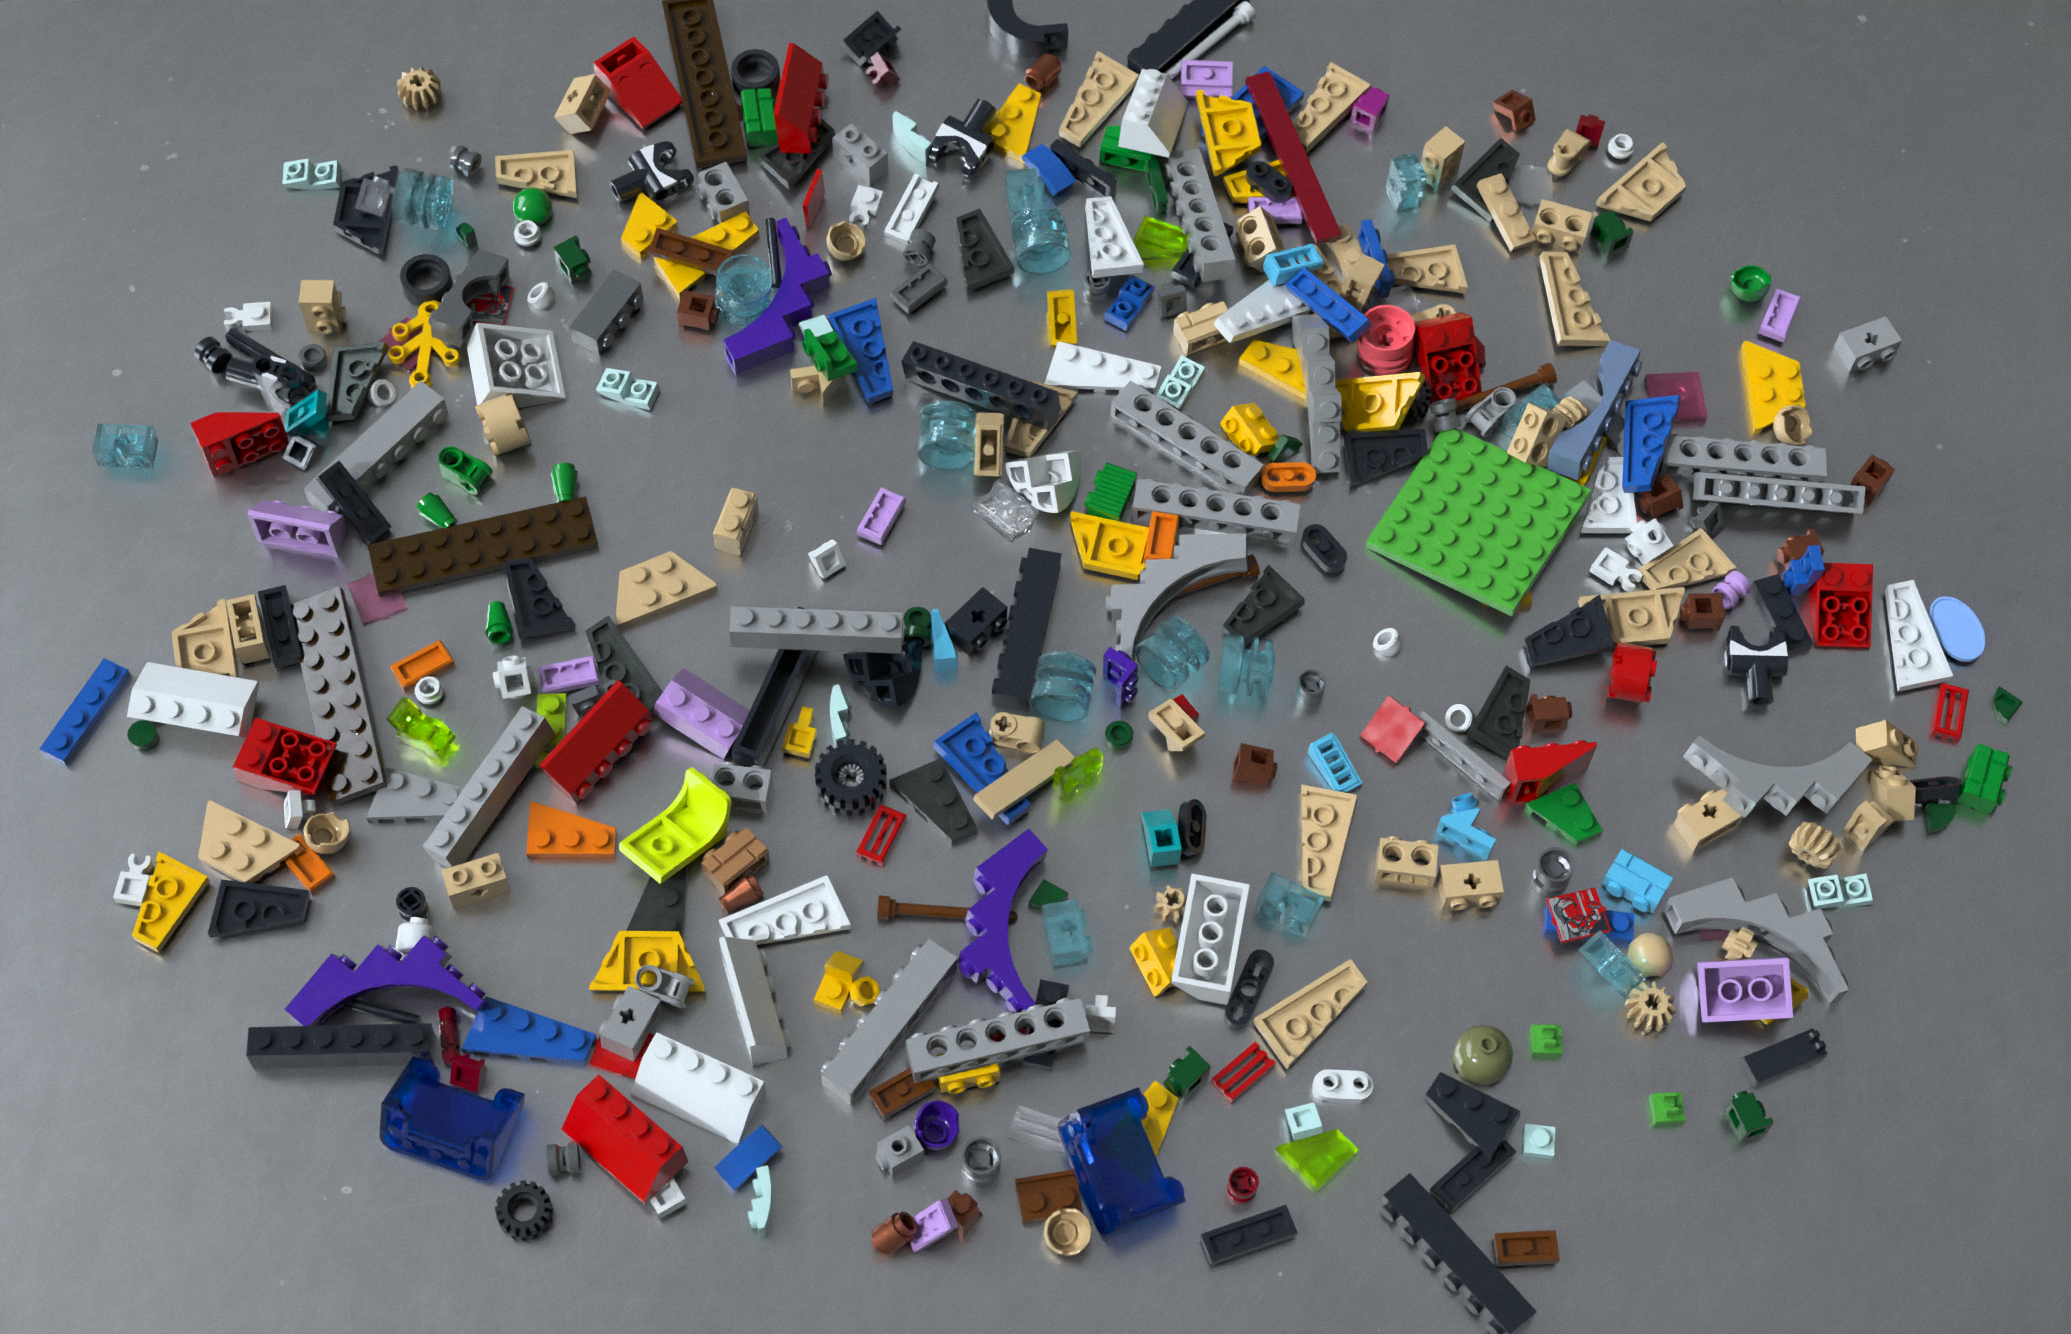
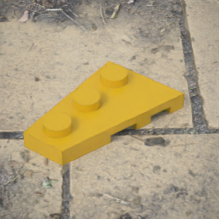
(168, 900)

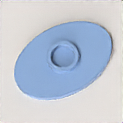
(1957, 629)

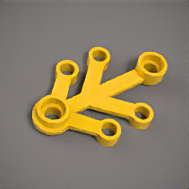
(424, 342)

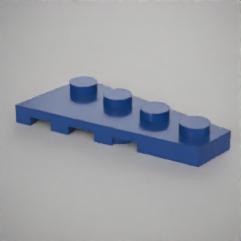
(862, 335)
(1645, 439)
(976, 760)
(522, 1033)

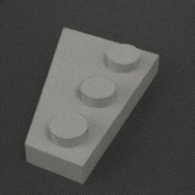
(412, 797)

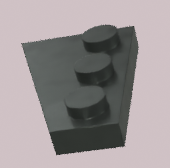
(981, 251)
(352, 377)
(938, 799)

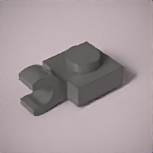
(585, 699)

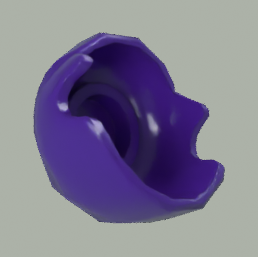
(937, 1125)

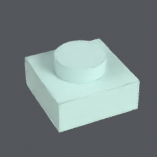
(1304, 1121)
(1538, 1141)

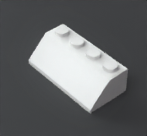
(1153, 114)
(194, 699)
(1210, 938)
(753, 1000)
(698, 1088)

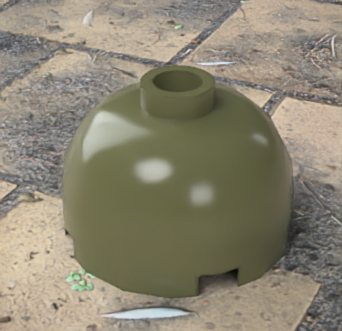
(1483, 1055)

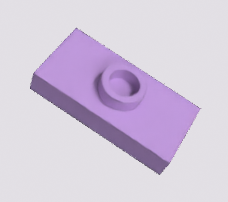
(1283, 213)
(1779, 315)
(881, 516)
(568, 675)
(933, 1225)

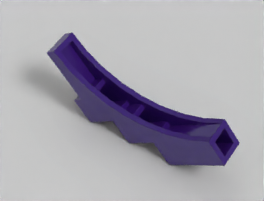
(773, 330)
(988, 918)
(339, 982)

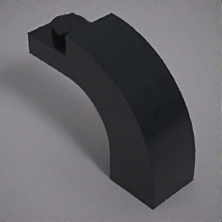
(1020, 36)

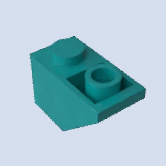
(1161, 837)

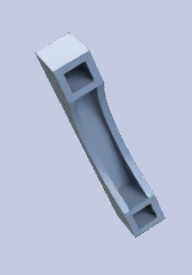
(1574, 447)

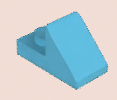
(1460, 830)

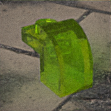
(420, 731)

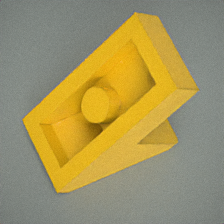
(1061, 316)
(839, 975)

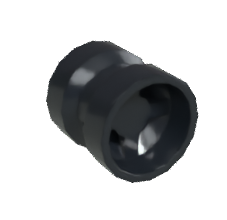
(211, 353)
(418, 906)

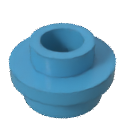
(1464, 802)

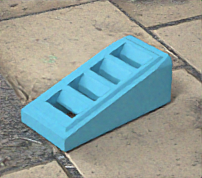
(1277, 270)
(943, 650)
(1336, 750)

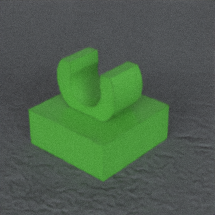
(1546, 1040)
(1667, 1108)

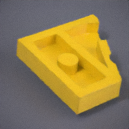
(643, 223)

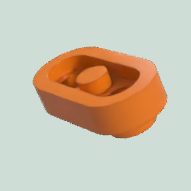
(1287, 477)

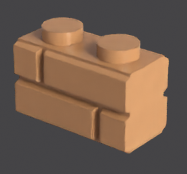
(737, 857)

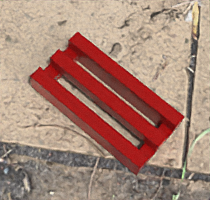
(1946, 732)
(872, 855)
(1260, 1056)

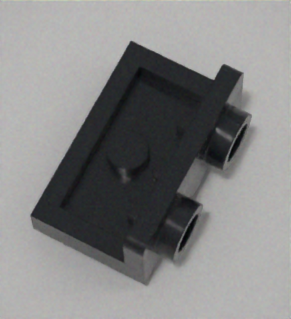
(870, 38)

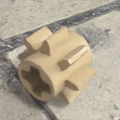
(1166, 899)
(1739, 944)

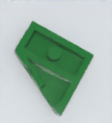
(1567, 813)

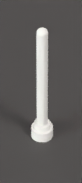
(1243, 15)

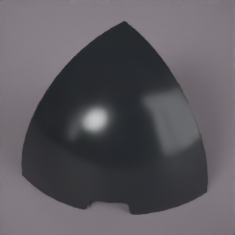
(887, 675)

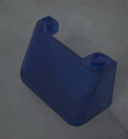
(447, 1123)
(1117, 1162)

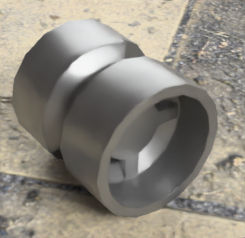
(1552, 872)
(981, 1162)

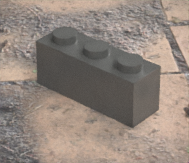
(606, 312)

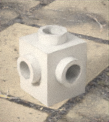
(1648, 540)
(515, 686)

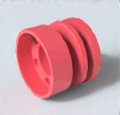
(1389, 342)

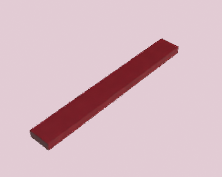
(1293, 158)

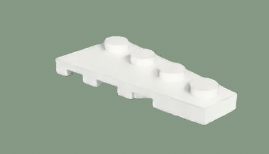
(1109, 240)
(1260, 311)
(1086, 368)
(1914, 643)
(791, 915)

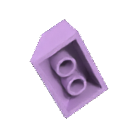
(298, 527)
(701, 712)
(1745, 989)

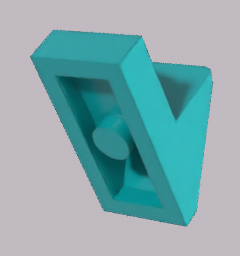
(308, 416)

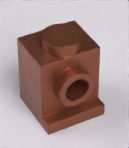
(697, 310)
(1874, 476)
(1663, 497)
(1796, 546)
(1703, 611)
(1548, 713)
(1254, 765)
(964, 1211)

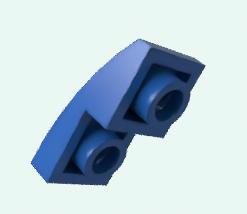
(1050, 168)
(1130, 303)
(1803, 572)
(747, 1156)

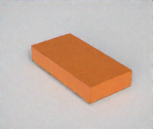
(1161, 536)
(422, 664)
(309, 867)

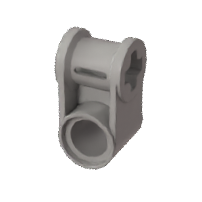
(1488, 414)
(666, 985)

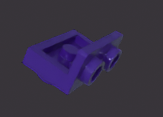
(1121, 673)

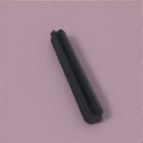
(256, 349)

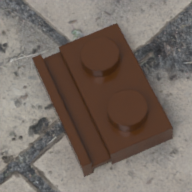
(1046, 1194)

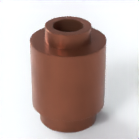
(1043, 72)
(893, 1232)

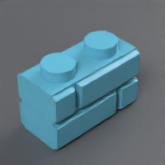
(1637, 881)

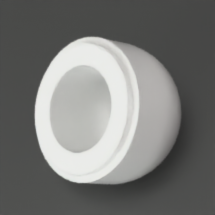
(544, 299)
(373, 396)
(1393, 647)
(1470, 717)

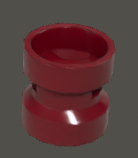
(1245, 1179)

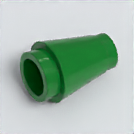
(564, 481)
(436, 511)
(498, 623)

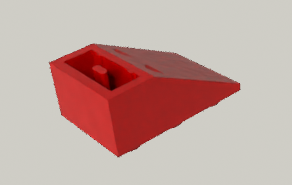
(637, 82)
(1448, 356)
(238, 438)
(1842, 605)
(282, 758)
(1545, 769)

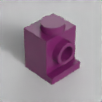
(1370, 108)

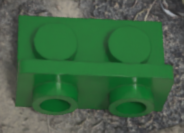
(829, 354)

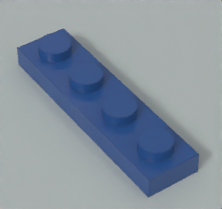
(1328, 305)
(84, 711)

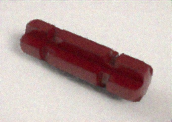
(448, 1034)

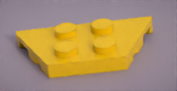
(1228, 130)
(1771, 384)
(1377, 401)
(1110, 545)
(642, 948)

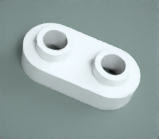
(1343, 1088)

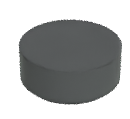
(312, 358)

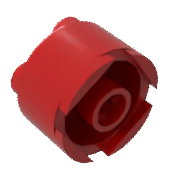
(1632, 673)

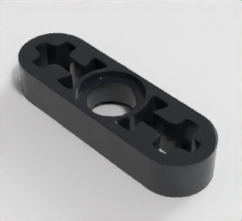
(1248, 1010)

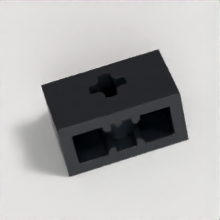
(977, 621)

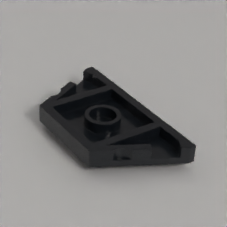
(360, 226)

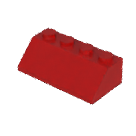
(799, 101)
(597, 742)
(623, 1139)

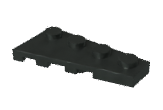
(620, 662)

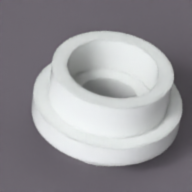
(1622, 141)
(524, 228)
(429, 683)

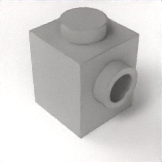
(899, 1151)

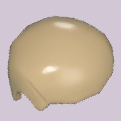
(846, 241)
(1792, 425)
(326, 833)
(1651, 954)
(1067, 1232)

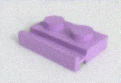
(1210, 76)

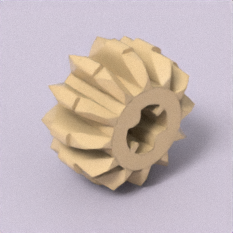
(419, 88)
(1574, 411)
(1814, 845)
(1646, 1016)

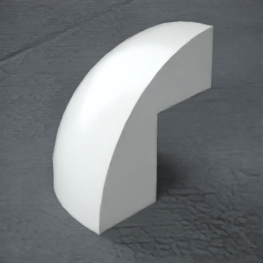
(1047, 479)

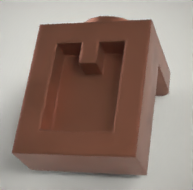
(1517, 108)

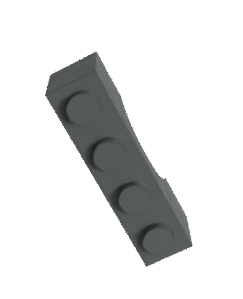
(482, 276)

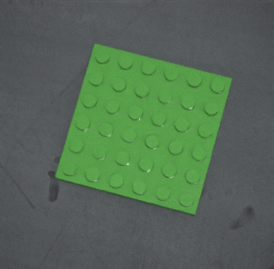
(1478, 519)

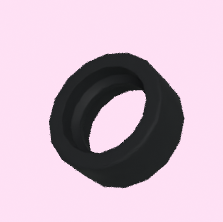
(753, 58)
(420, 264)

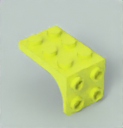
(683, 830)

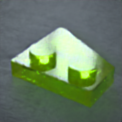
(1159, 240)
(1084, 767)
(1317, 1157)

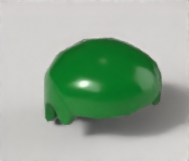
(532, 205)
(1750, 283)

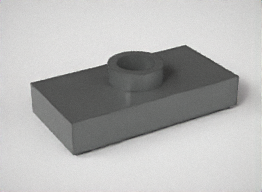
(919, 288)

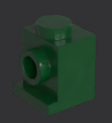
(1611, 232)
(572, 260)
(1187, 1073)
(1747, 1116)

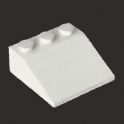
(515, 363)

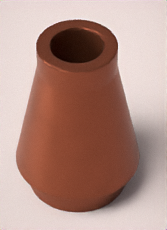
(741, 893)

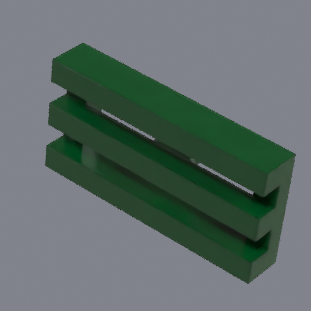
(1157, 188)

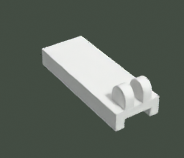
(911, 209)

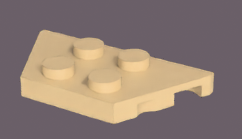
(1646, 187)
(658, 587)
(1641, 616)
(206, 643)
(241, 845)

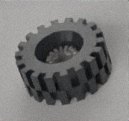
(852, 761)

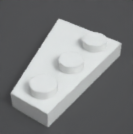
(1609, 507)

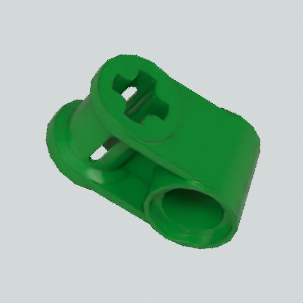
(467, 471)

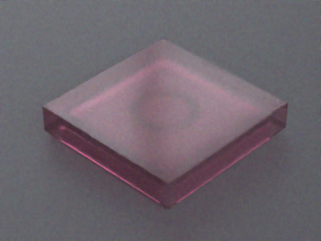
(1684, 384)

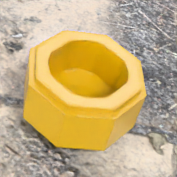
(864, 991)

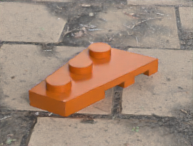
(567, 836)

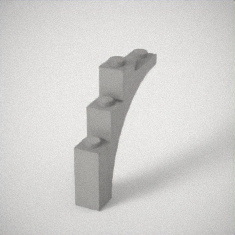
(1311, 342)
(1194, 561)
(1780, 786)
(1800, 937)

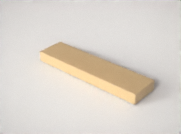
(1023, 779)

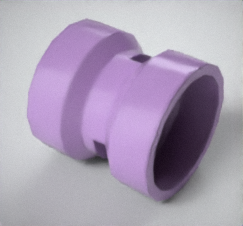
(1733, 588)

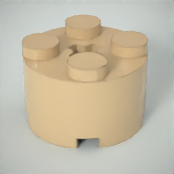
(503, 424)

